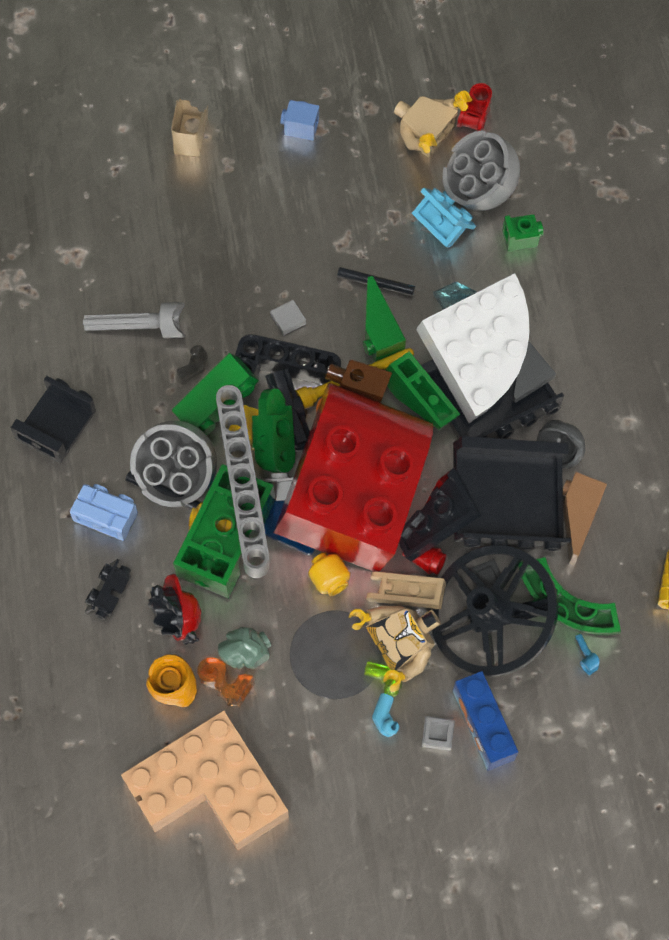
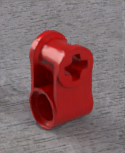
(477, 110)

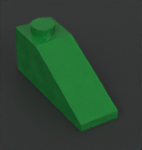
(382, 331)
(419, 392)

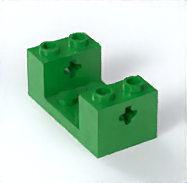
(213, 556)

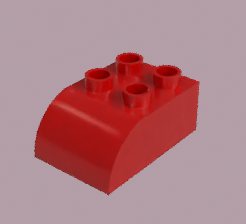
(355, 479)

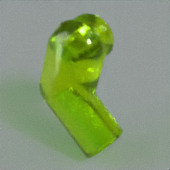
(378, 671)

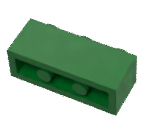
(200, 404)

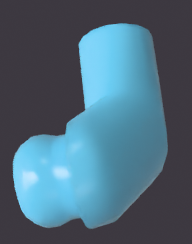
(382, 718)

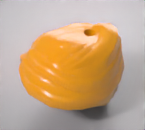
(172, 681)

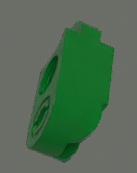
(273, 433)

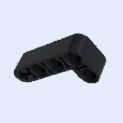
(291, 355)

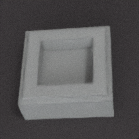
(288, 317)
(438, 733)

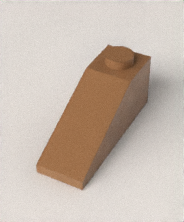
(579, 508)

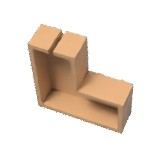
(209, 767)

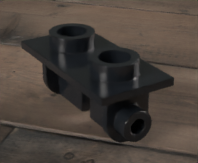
(111, 579)

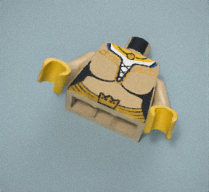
(400, 639)

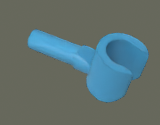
(591, 662)

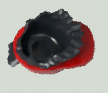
(175, 610)

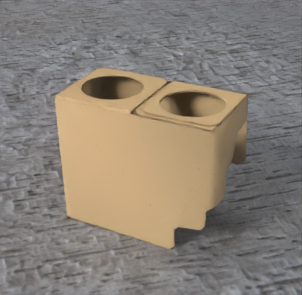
(183, 141)

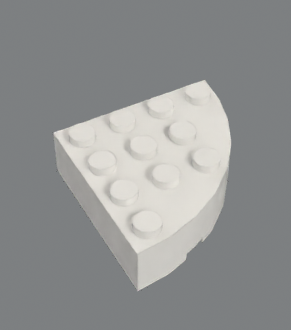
(480, 344)

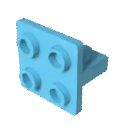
(442, 216)

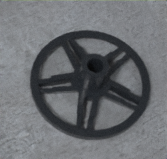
(493, 608)

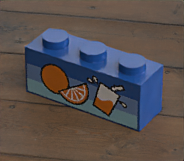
(485, 721)

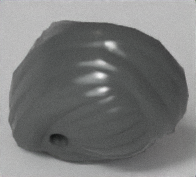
(564, 433)

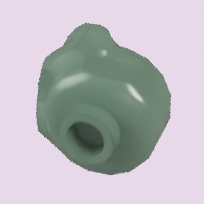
(244, 648)

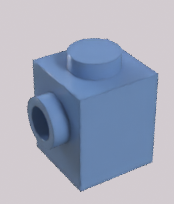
(300, 120)

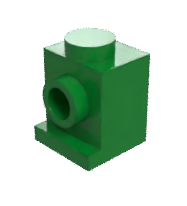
(521, 232)

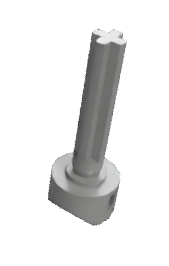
(166, 320)

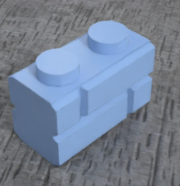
(104, 511)

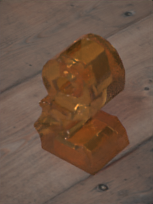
(214, 675)

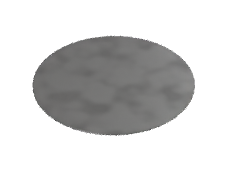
(332, 655)

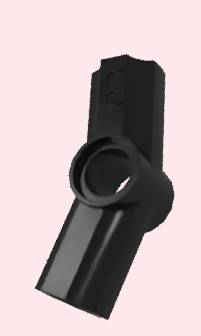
(283, 381)

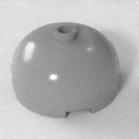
(481, 171)
(175, 457)

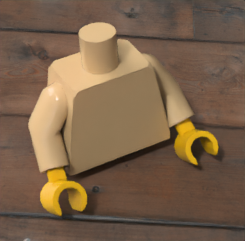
(429, 121)

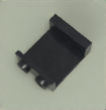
(55, 420)

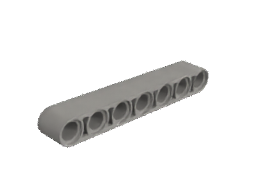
(246, 492)

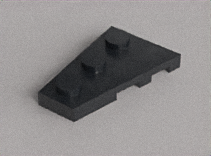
(441, 517)

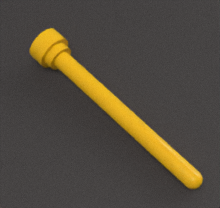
(309, 395)

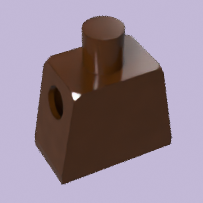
(370, 381)

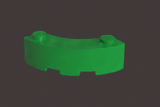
(574, 612)

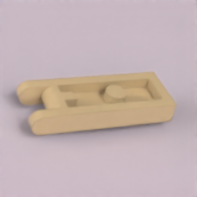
(408, 590)

